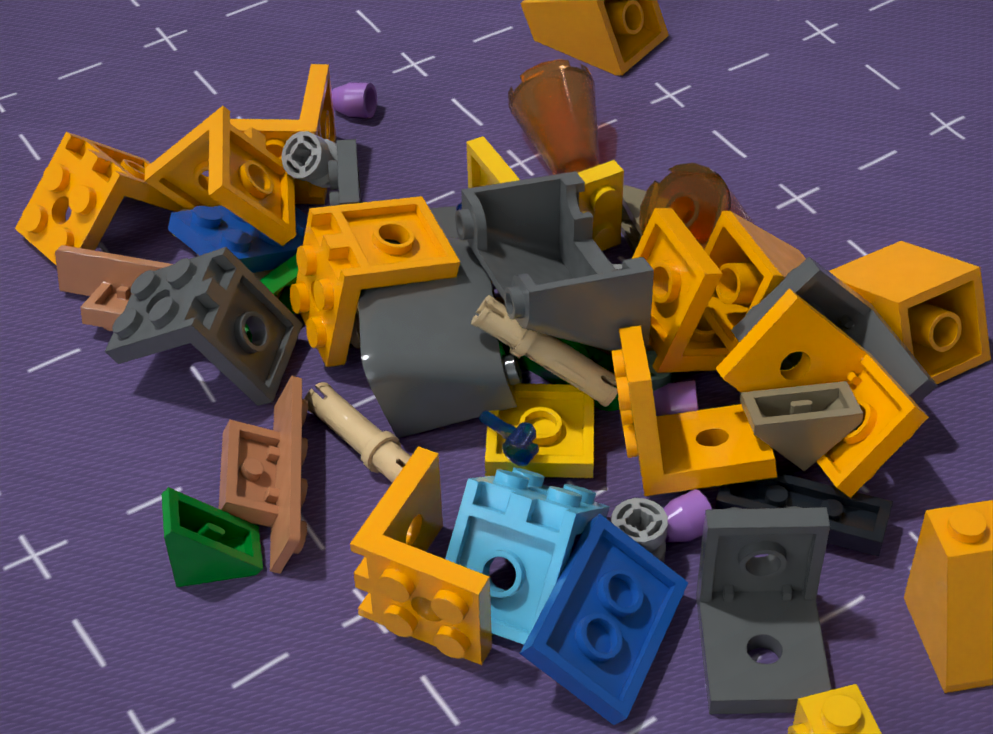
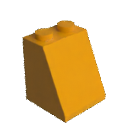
(598, 32)
(751, 269)
(927, 302)
(953, 593)

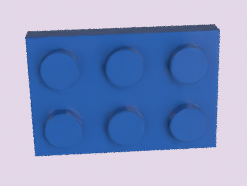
(216, 227)
(605, 619)

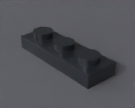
(854, 522)

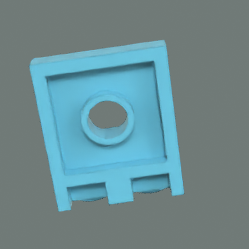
(530, 527)

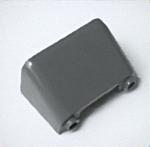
(550, 266)
(426, 354)

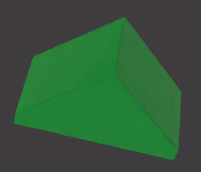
(207, 542)

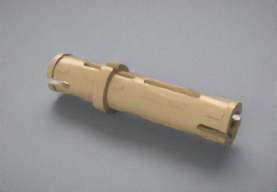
(547, 352)
(378, 449)

